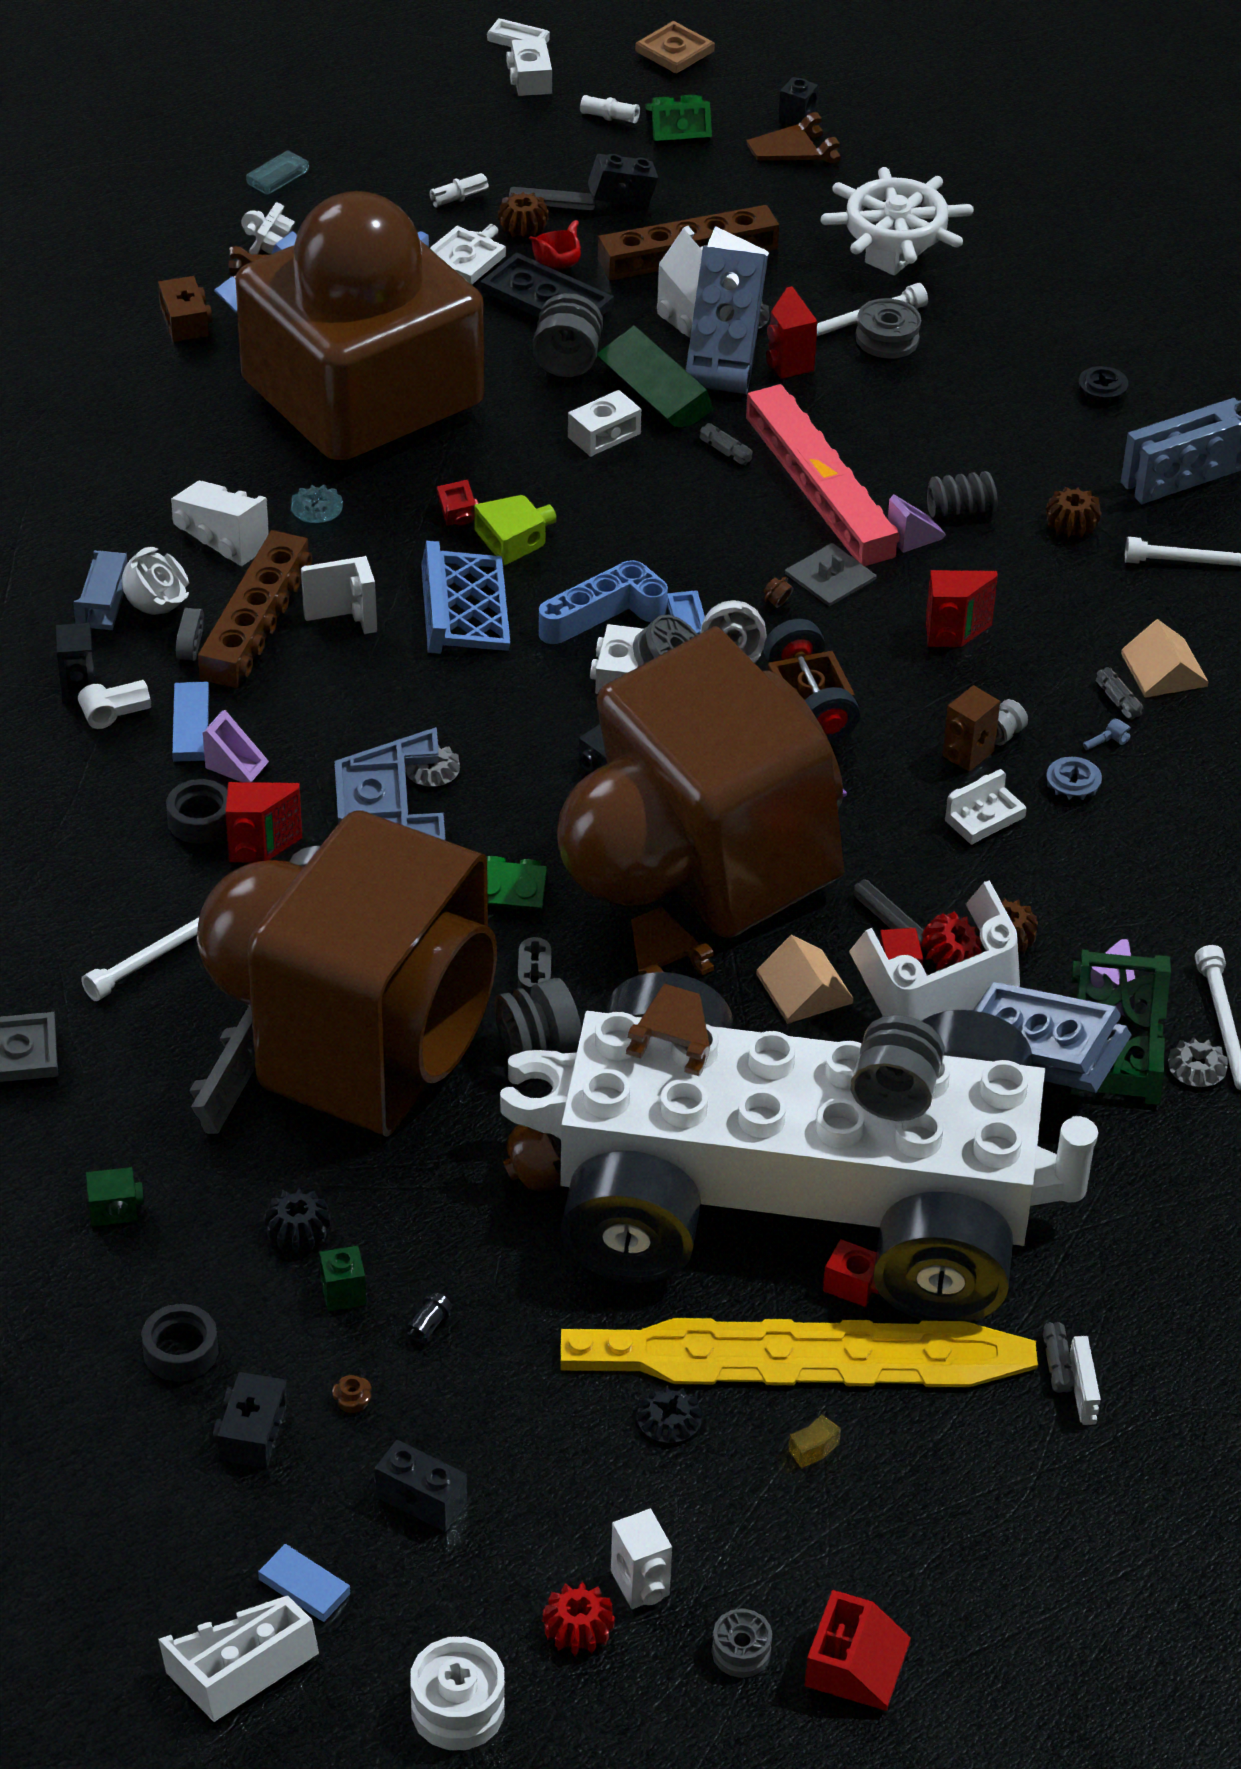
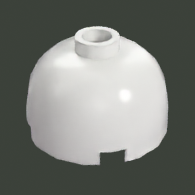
(154, 582)
(741, 624)

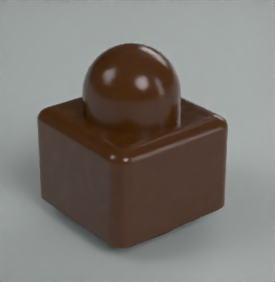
(360, 328)
(706, 791)
(356, 966)

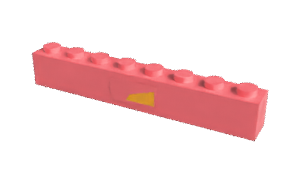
(822, 475)

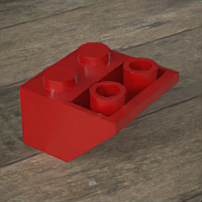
(856, 1652)

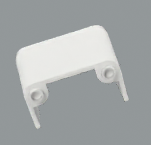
(905, 988)

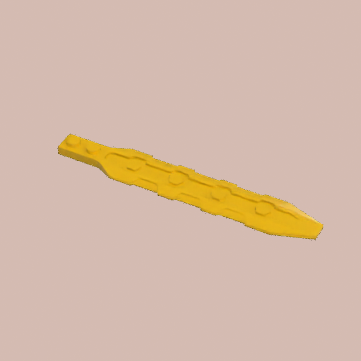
(804, 1352)

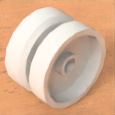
(457, 1693)

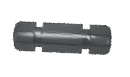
(726, 444)
(1119, 693)
(1058, 1357)

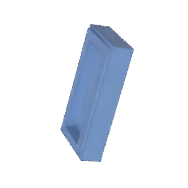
(687, 608)
(304, 1582)

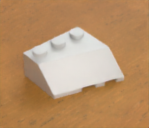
(679, 283)

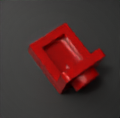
(457, 502)

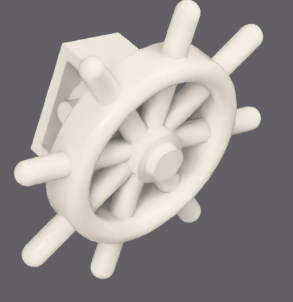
(900, 226)

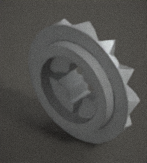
(439, 774)
(1196, 1073)

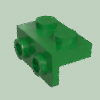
(516, 884)

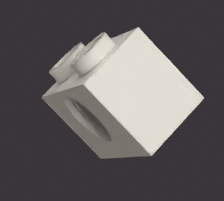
(530, 66)
(604, 423)
(614, 655)
(641, 1559)

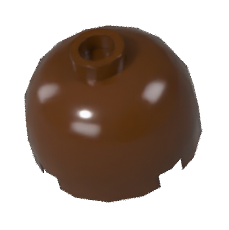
(533, 1159)

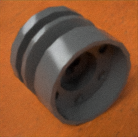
(567, 335)
(538, 1022)
(897, 1068)

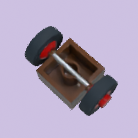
(798, 656)

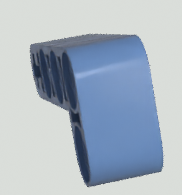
(601, 598)

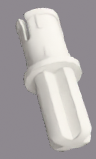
(459, 189)

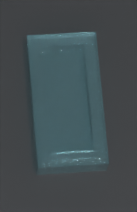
(277, 172)

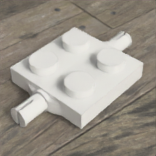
(470, 251)

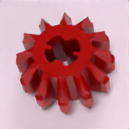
(950, 940)
(578, 1618)

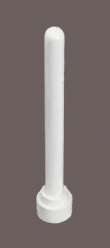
(913, 295)
(1139, 550)
(1211, 964)
(100, 982)

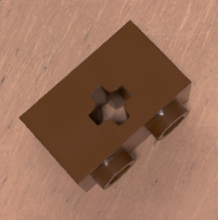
(184, 308)
(971, 728)

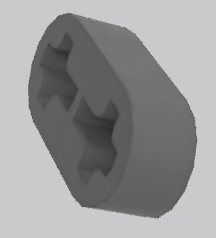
(189, 634)
(530, 968)

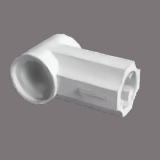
(104, 705)

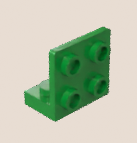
(680, 119)

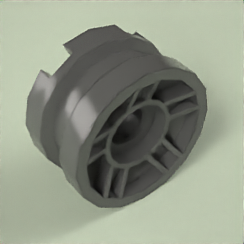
(736, 1630)

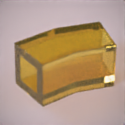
(814, 1441)

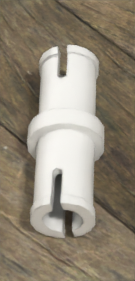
(609, 109)

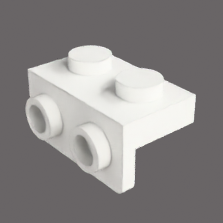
(983, 807)

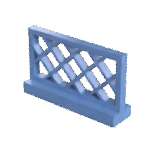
(439, 599)

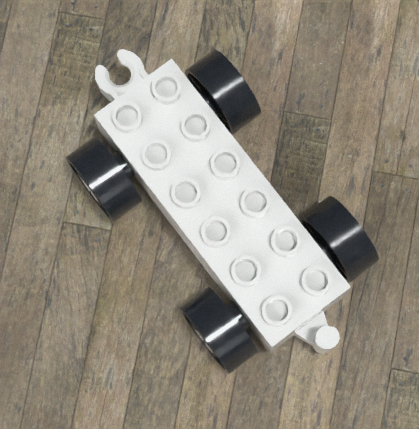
(784, 1136)

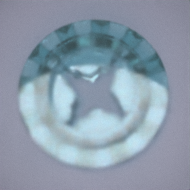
(326, 509)

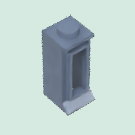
(102, 591)

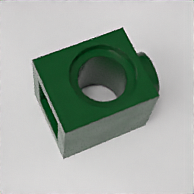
(113, 1196)
(343, 1278)

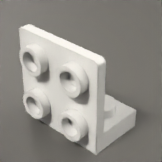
(340, 589)

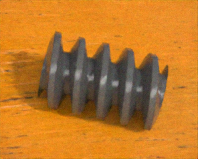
(960, 492)

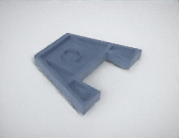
(377, 781)

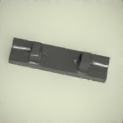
(222, 1088)

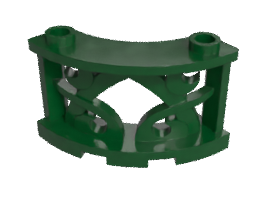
(1144, 1075)

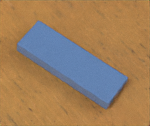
(190, 720)

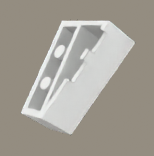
(222, 519)
(240, 1657)

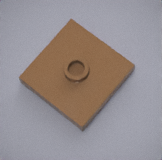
(674, 47)

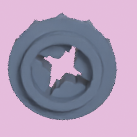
(1062, 770)

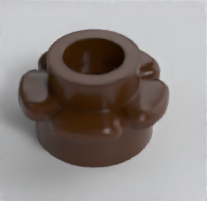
(777, 591)
(352, 1401)

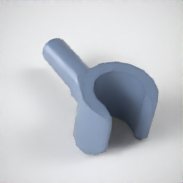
(1115, 730)

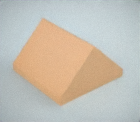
(1162, 662)
(802, 981)

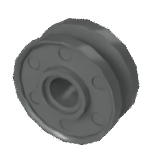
(888, 328)
(661, 636)

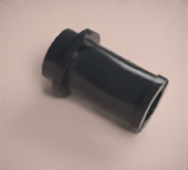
(434, 1310)

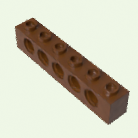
(642, 249)
(254, 609)

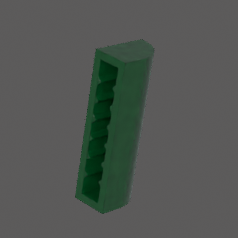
(656, 378)

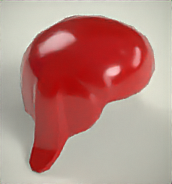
(558, 248)

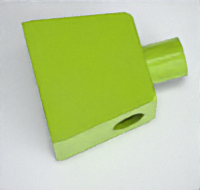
(512, 526)

